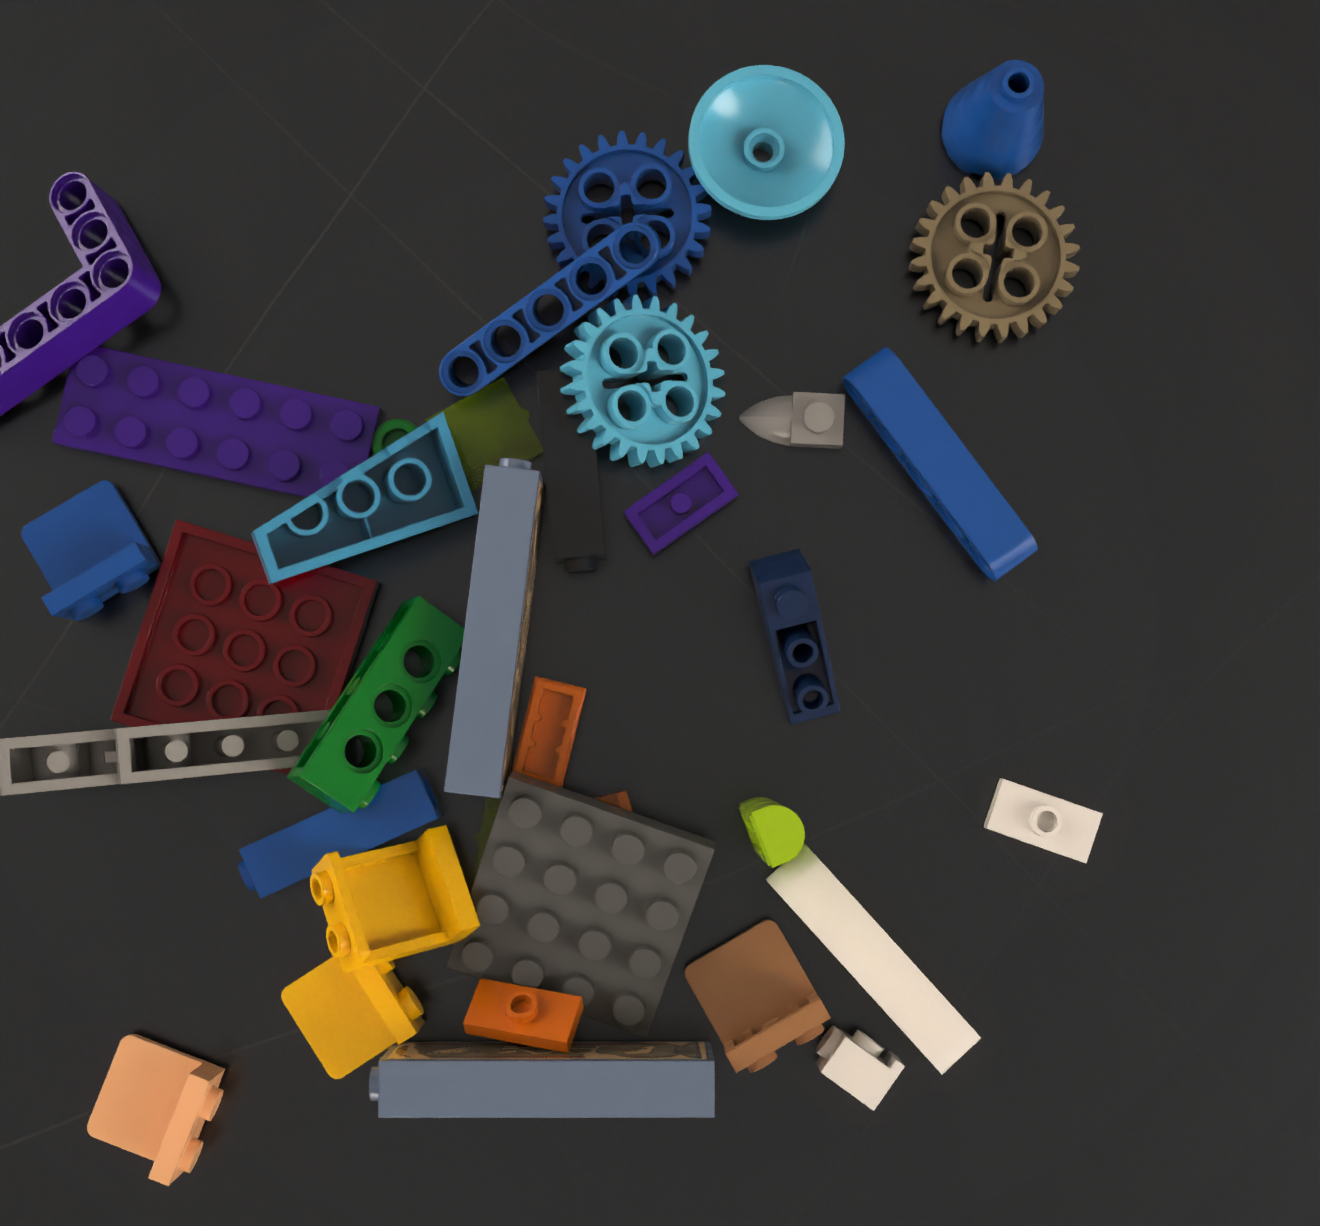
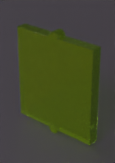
(490, 428)

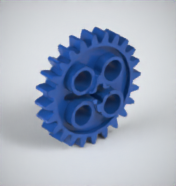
(625, 170)

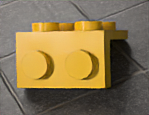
(352, 1013)

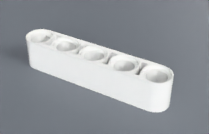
(873, 959)

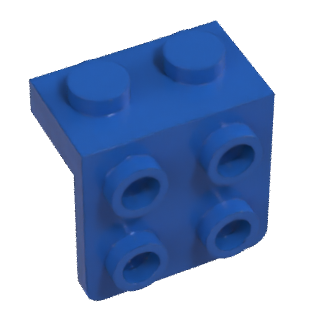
(89, 551)

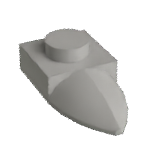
(799, 420)

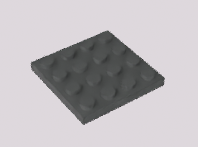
(582, 901)

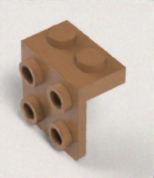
(756, 996)

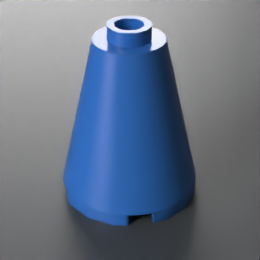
(996, 121)

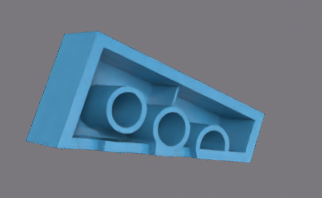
(381, 501)

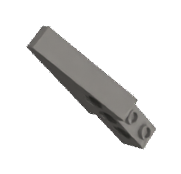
(154, 752)

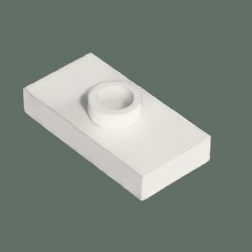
(1042, 820)

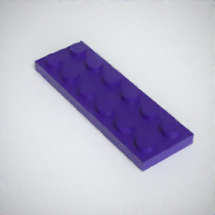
(212, 423)

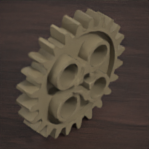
(1037, 267)

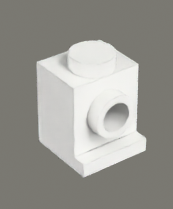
(857, 1065)

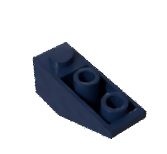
(795, 635)

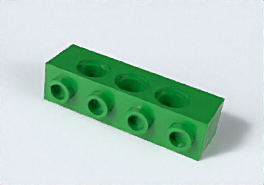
(323, 764)

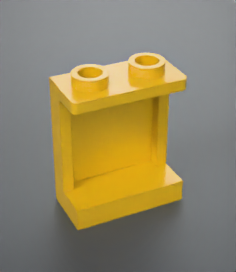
(393, 900)

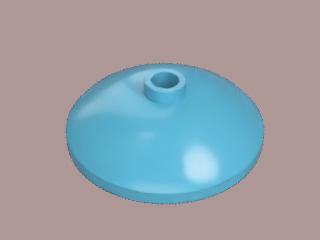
(770, 112)

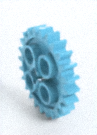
(635, 334)

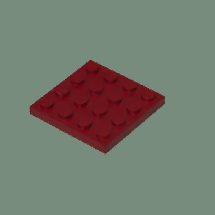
(235, 645)

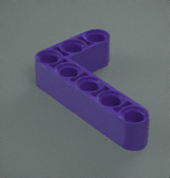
(86, 307)

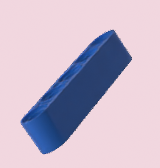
(524, 314)
(939, 464)

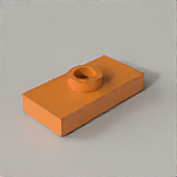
(549, 730)
(524, 1015)

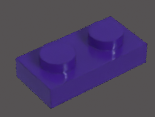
(680, 503)

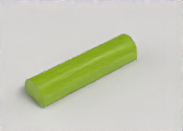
(773, 830)

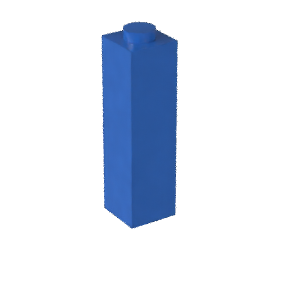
(294, 851)

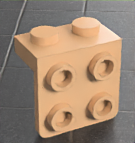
(157, 1105)

